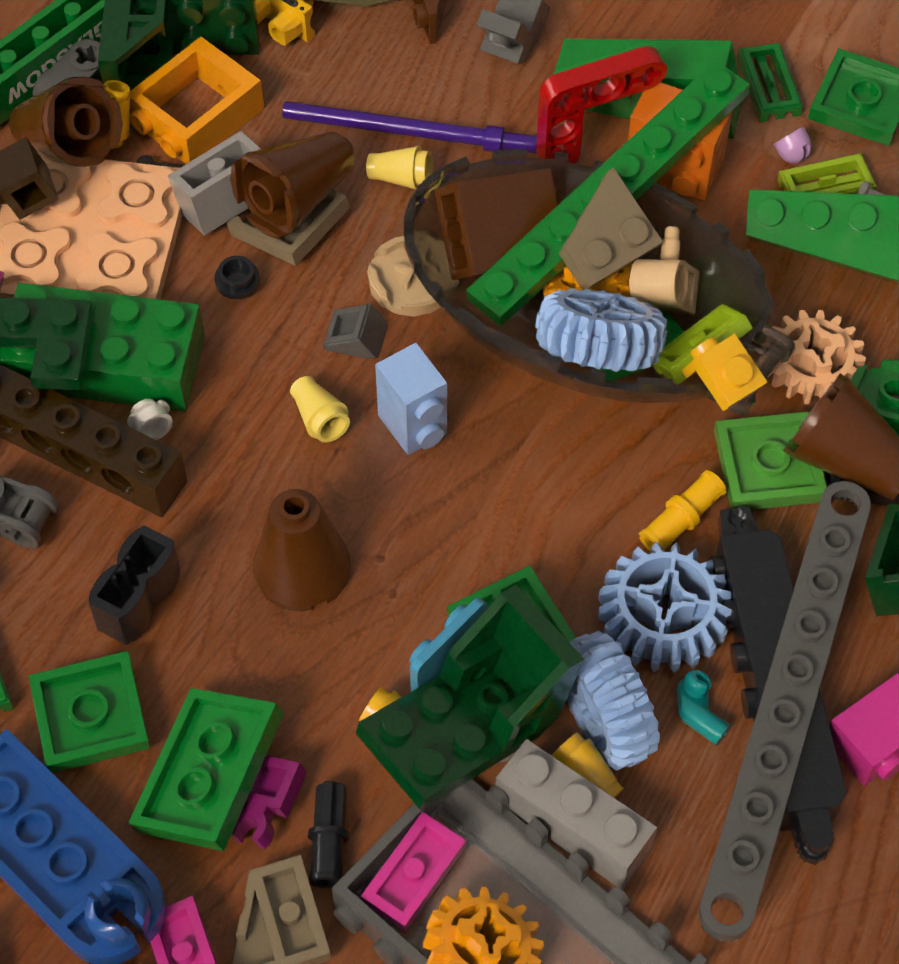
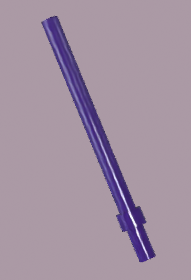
(490, 138)

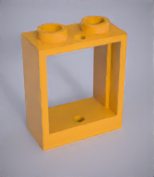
(204, 61)

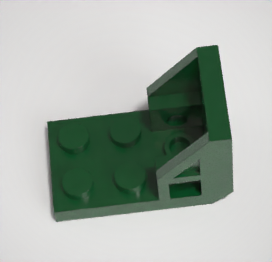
(166, 29)
(492, 694)

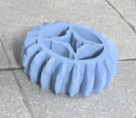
(601, 329)
(702, 608)
(612, 703)

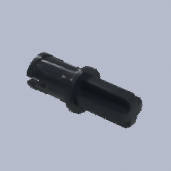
(328, 834)

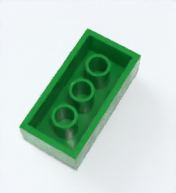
(134, 347)

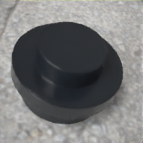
(237, 277)

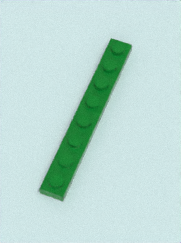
(638, 163)

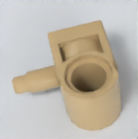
(666, 282)

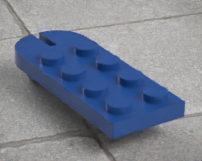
(71, 863)

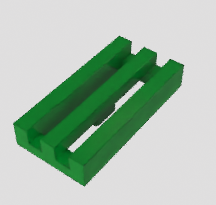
(776, 106)

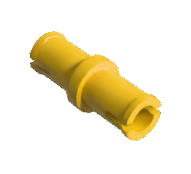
(683, 511)

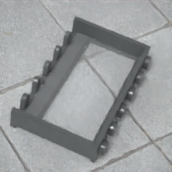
(507, 856)

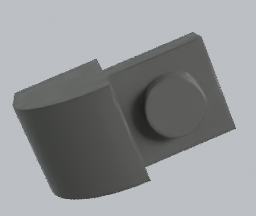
(513, 28)

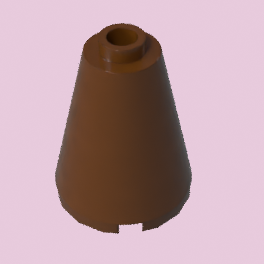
(70, 121)
(290, 180)
(849, 440)
(300, 554)

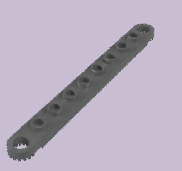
(784, 712)

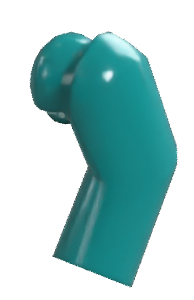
(694, 707)

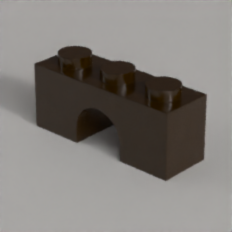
(25, 179)

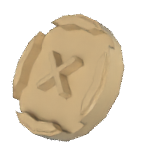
(395, 283)

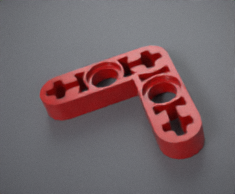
(575, 90)

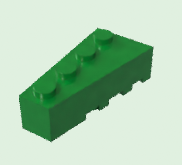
(683, 60)
(831, 227)

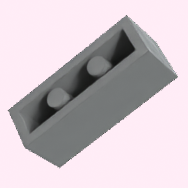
(576, 813)

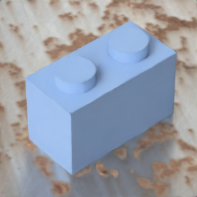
(412, 399)

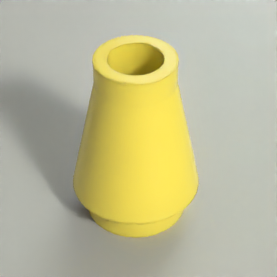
(400, 167)
(321, 412)

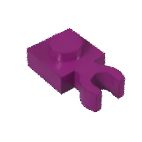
(270, 795)

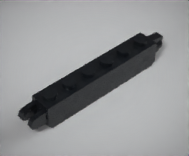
(758, 604)

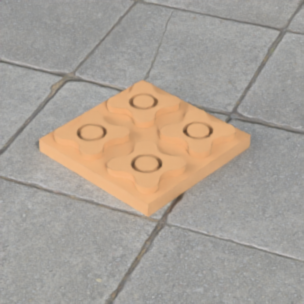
(102, 235)

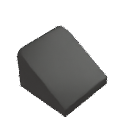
(356, 332)

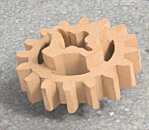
(818, 354)

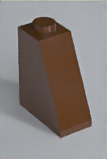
(490, 216)

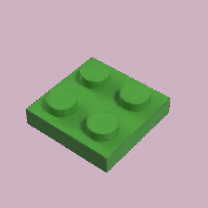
(758, 469)

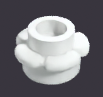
(151, 418)

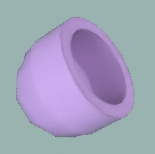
(794, 146)

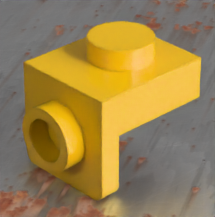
(725, 370)

